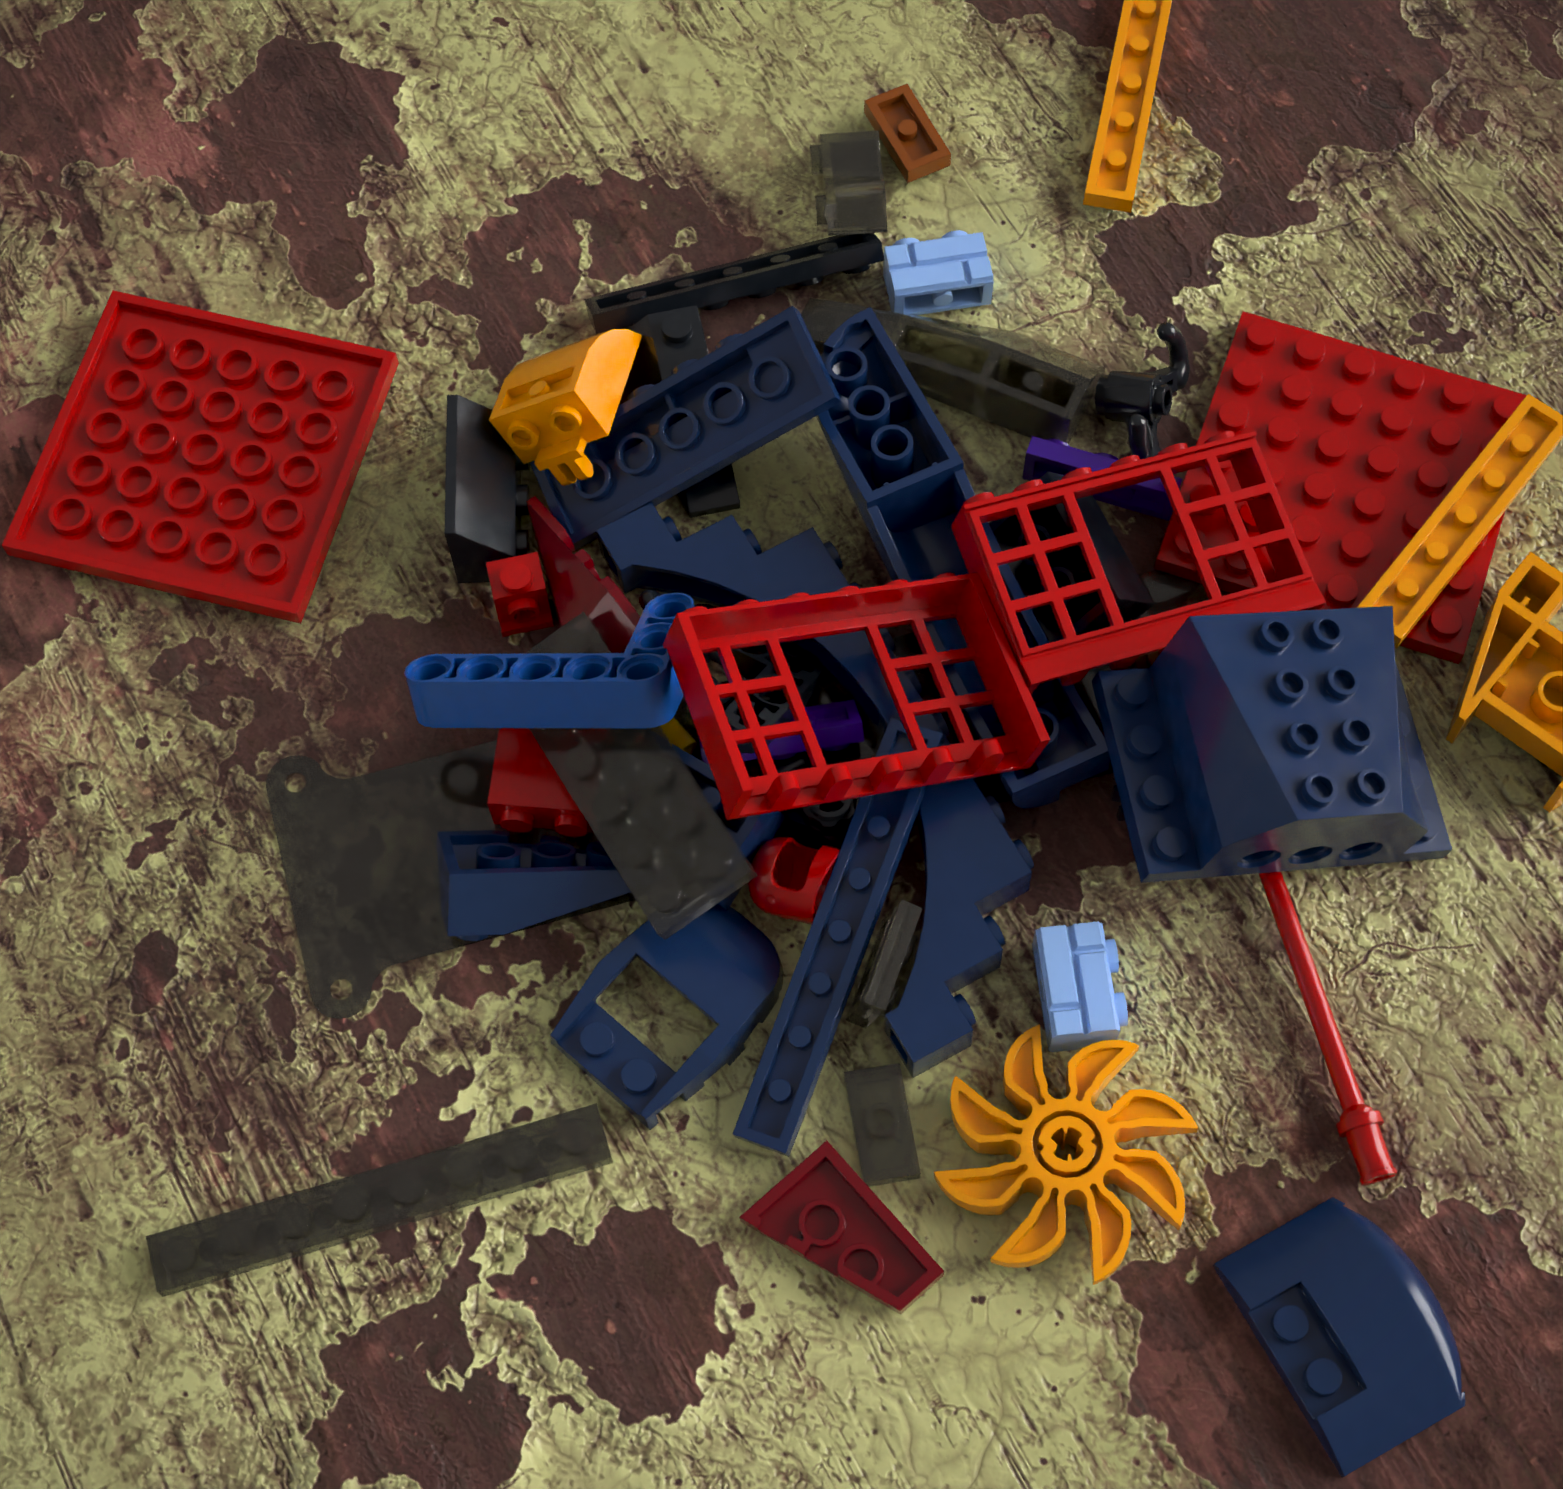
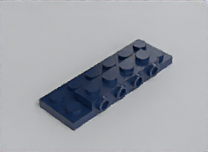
(696, 424)

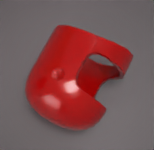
(791, 878)

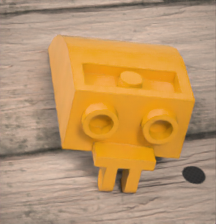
(564, 401)

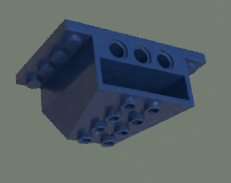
(1270, 748)

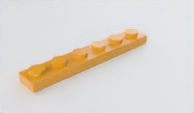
(1127, 105)
(1466, 514)

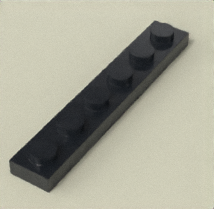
(748, 277)

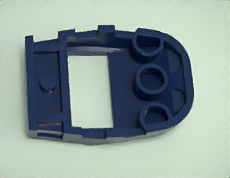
(715, 964)

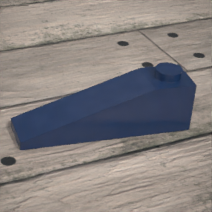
(509, 885)

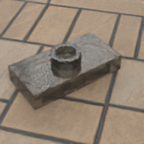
(881, 1125)

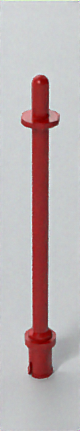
(1357, 1120)

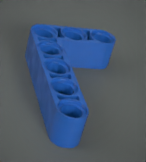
(555, 688)

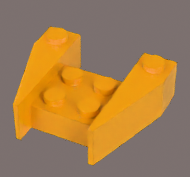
(1519, 668)

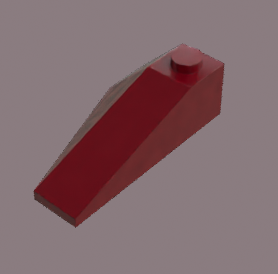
(576, 583)

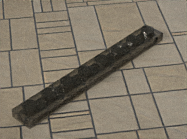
(377, 1200)

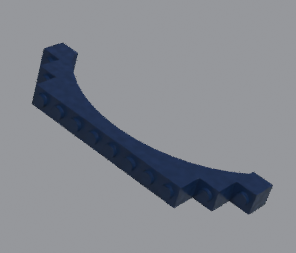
(962, 835)

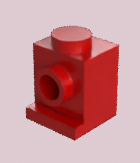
(519, 594)

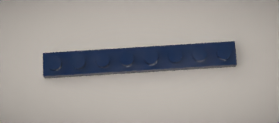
(831, 958)

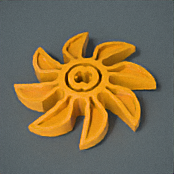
(1067, 1181)

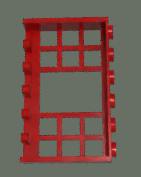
(840, 612)
(1125, 642)

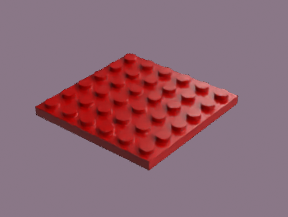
(203, 456)
(1359, 461)

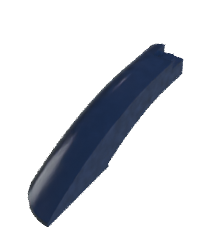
(908, 495)

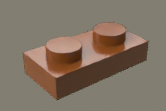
(907, 133)

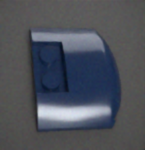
(1348, 1331)

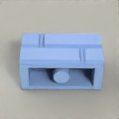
(938, 273)
(1077, 985)

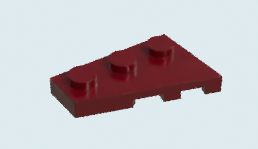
(845, 1229)

